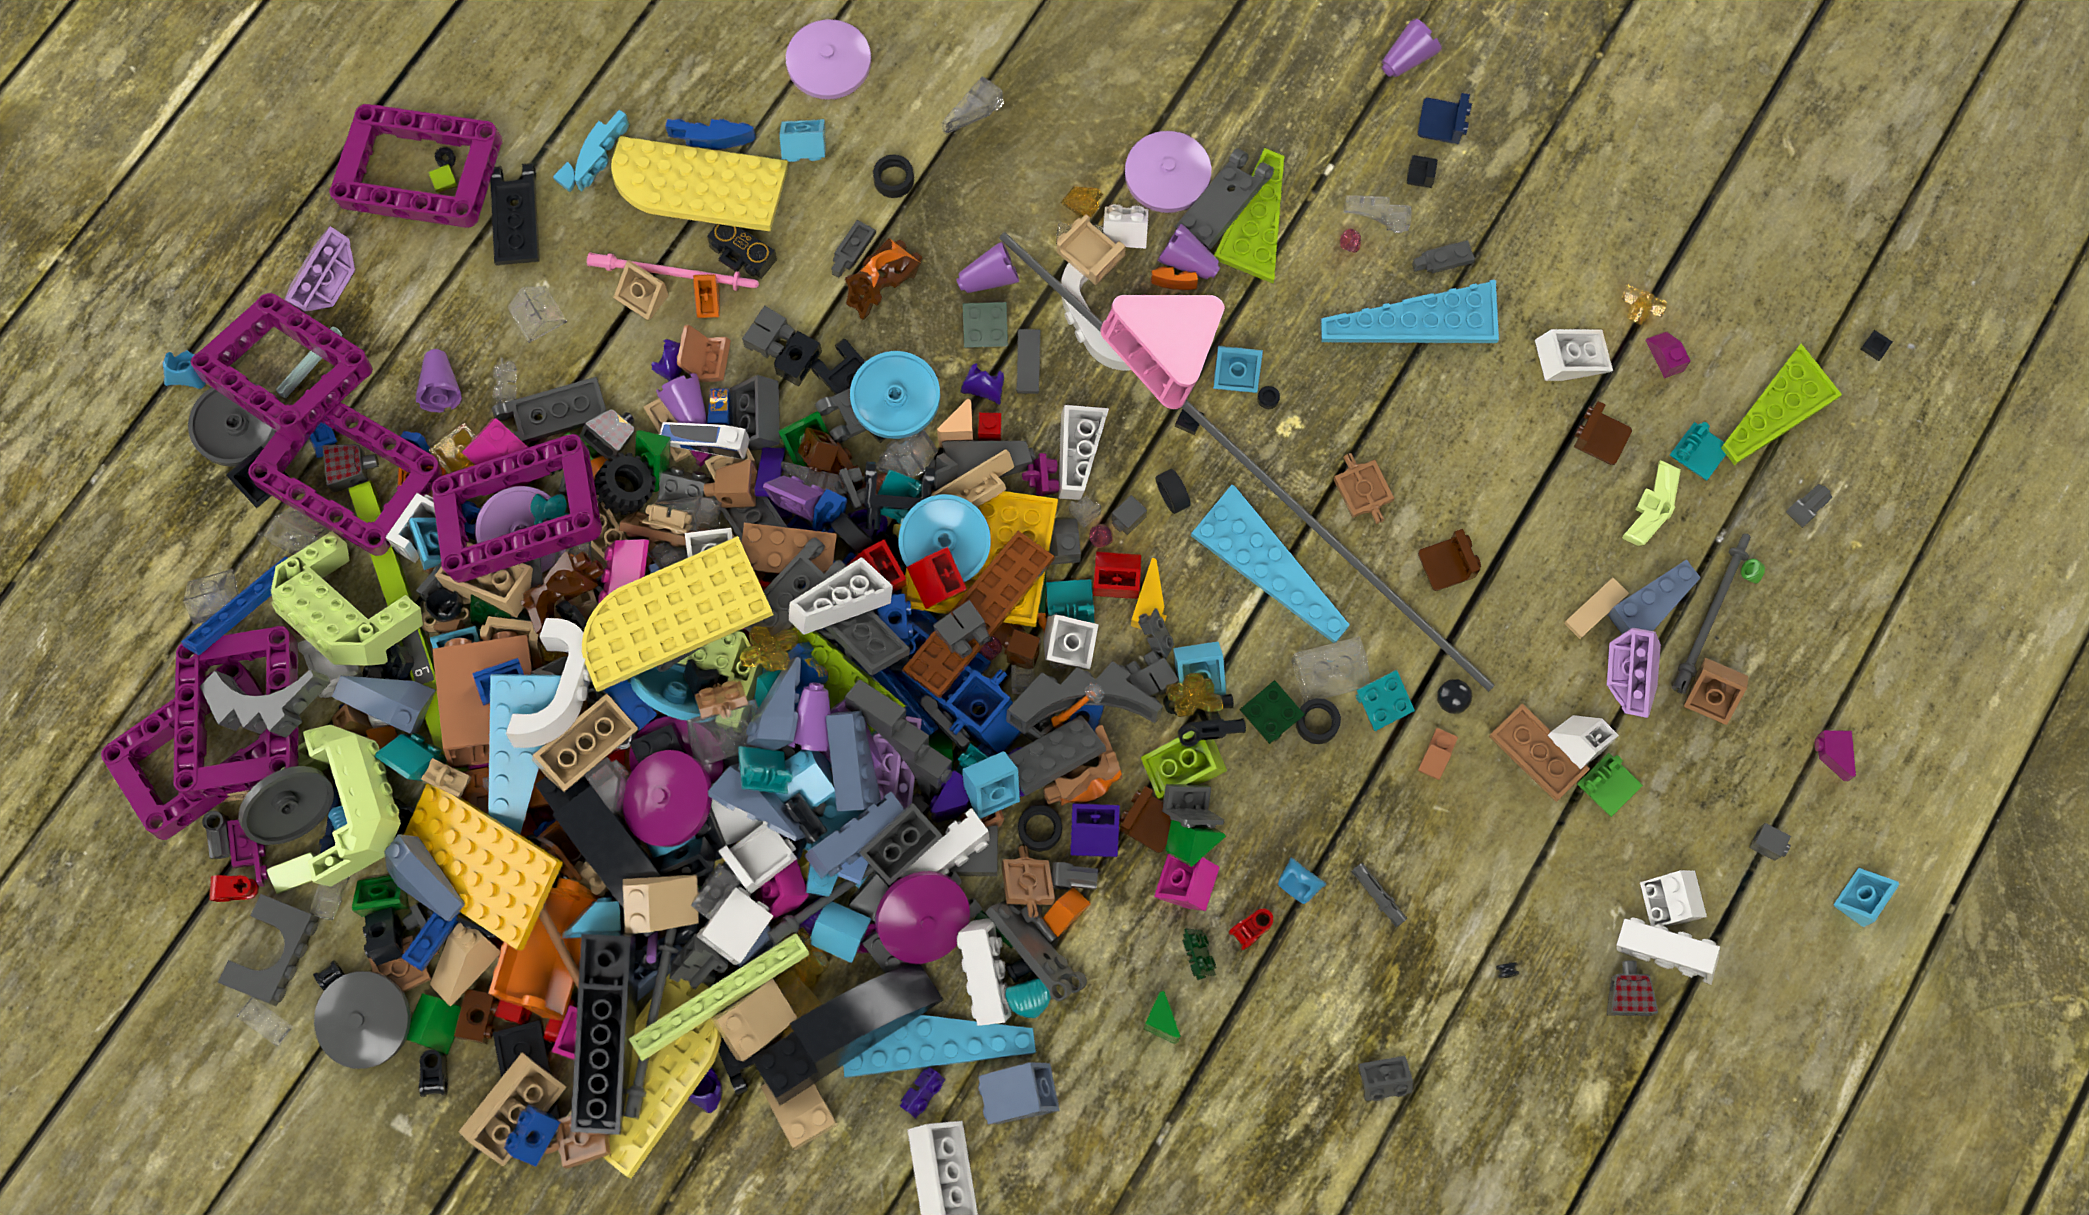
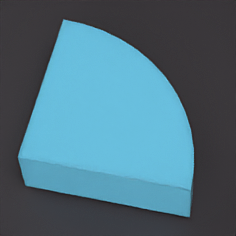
(566, 177)

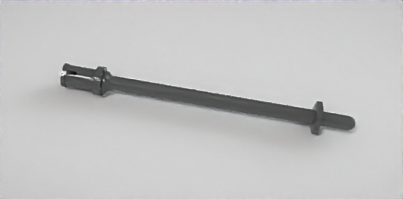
(1687, 670)
(792, 923)
(637, 1090)

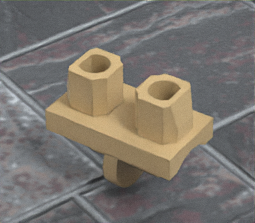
(446, 778)
(590, 878)

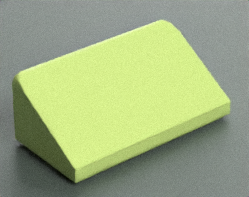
(291, 873)

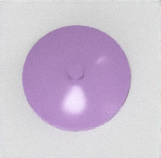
(828, 59)
(1167, 171)
(508, 513)

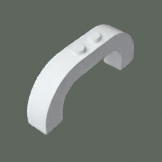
(1085, 331)
(561, 713)

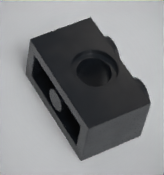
(796, 370)
(690, 859)
(383, 936)

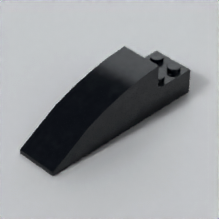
(599, 835)
(844, 1029)
(603, 1031)

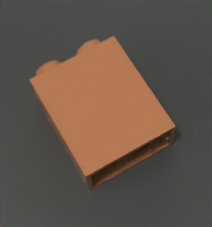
(461, 711)

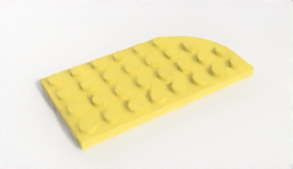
(699, 183)
(672, 613)
(668, 1080)

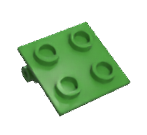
(1610, 784)

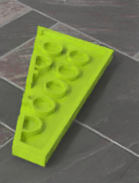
(1253, 236)
(1789, 399)
(841, 670)

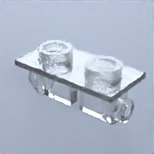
(504, 373)

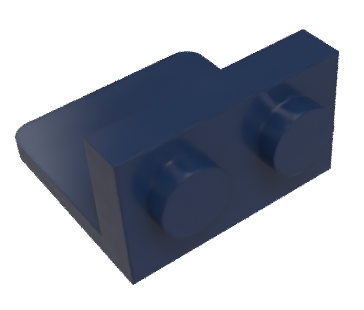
(1444, 119)

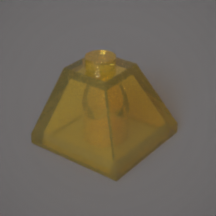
(449, 448)

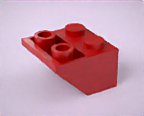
(883, 562)
(1117, 575)
(937, 578)

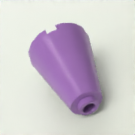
(1410, 49)
(1189, 254)
(989, 271)
(437, 383)
(684, 399)
(811, 723)

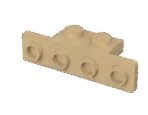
(982, 481)

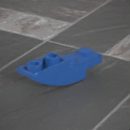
(719, 135)

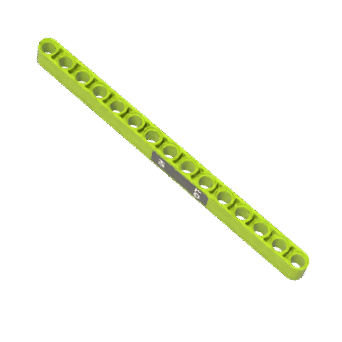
(395, 587)

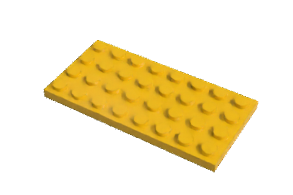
(487, 863)

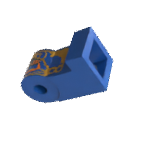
(719, 406)
(810, 669)

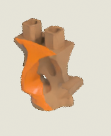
(1085, 782)

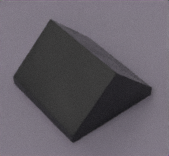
(242, 480)

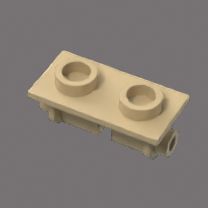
(676, 522)

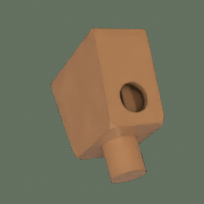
(734, 485)

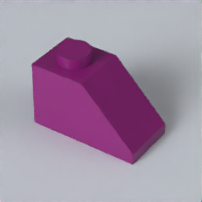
(1668, 354)
(1837, 752)

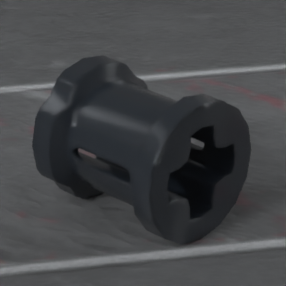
(1018, 969)
(321, 978)

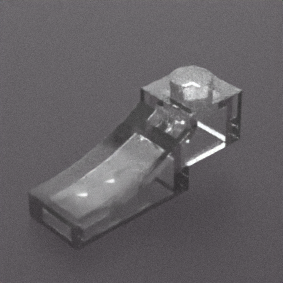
(1378, 208)

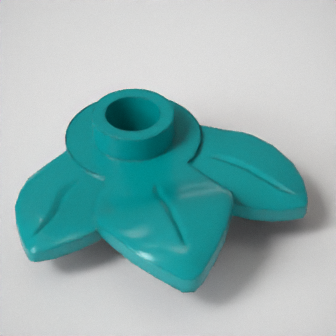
(547, 510)

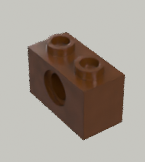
(818, 450)
(1022, 649)
(473, 1003)

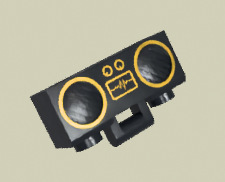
(743, 247)

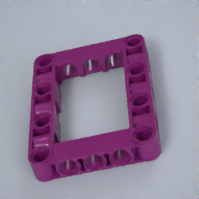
(408, 204)
(271, 311)
(407, 456)
(527, 544)
(190, 714)
(143, 740)

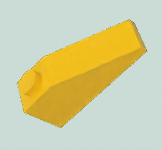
(1150, 596)

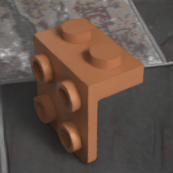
(703, 355)

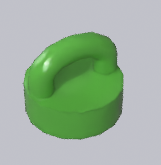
(1753, 570)

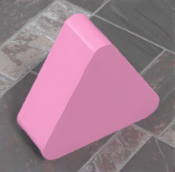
(1164, 340)

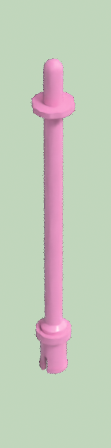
(611, 262)

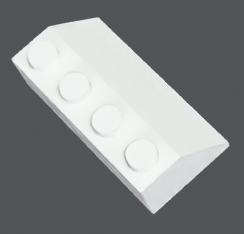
(942, 1169)

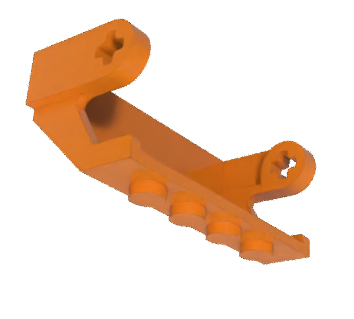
(537, 974)

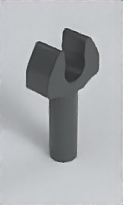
(1040, 923)

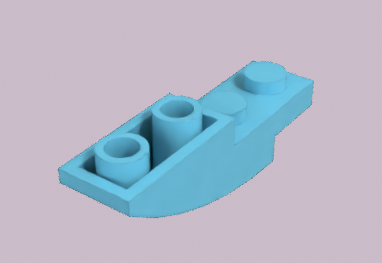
(593, 152)

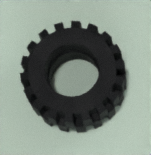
(632, 469)

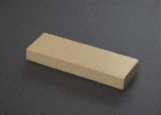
(658, 414)
(1596, 608)

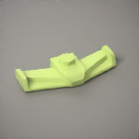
(1655, 505)

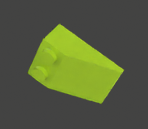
(1183, 764)

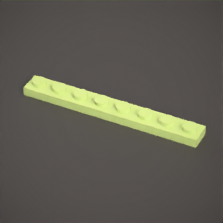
(718, 997)

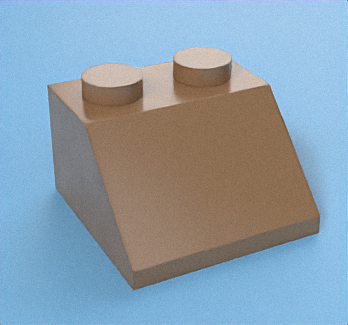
(1716, 691)

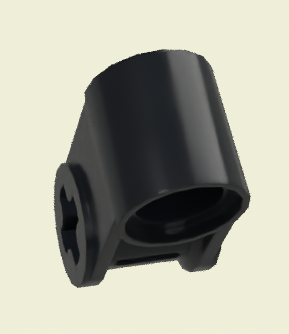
(433, 1076)

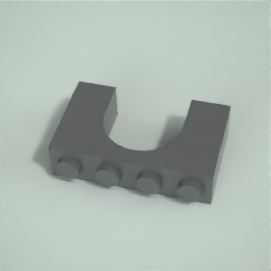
(270, 983)

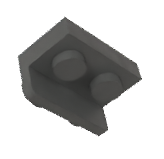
(1386, 1078)

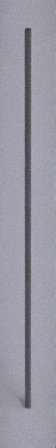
(1270, 483)

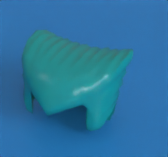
(1028, 998)

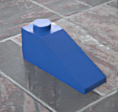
(631, 704)

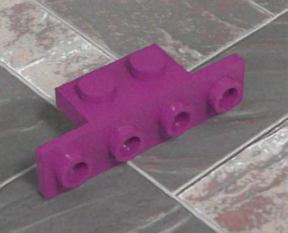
(246, 852)

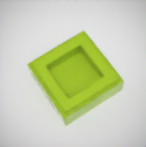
(442, 178)

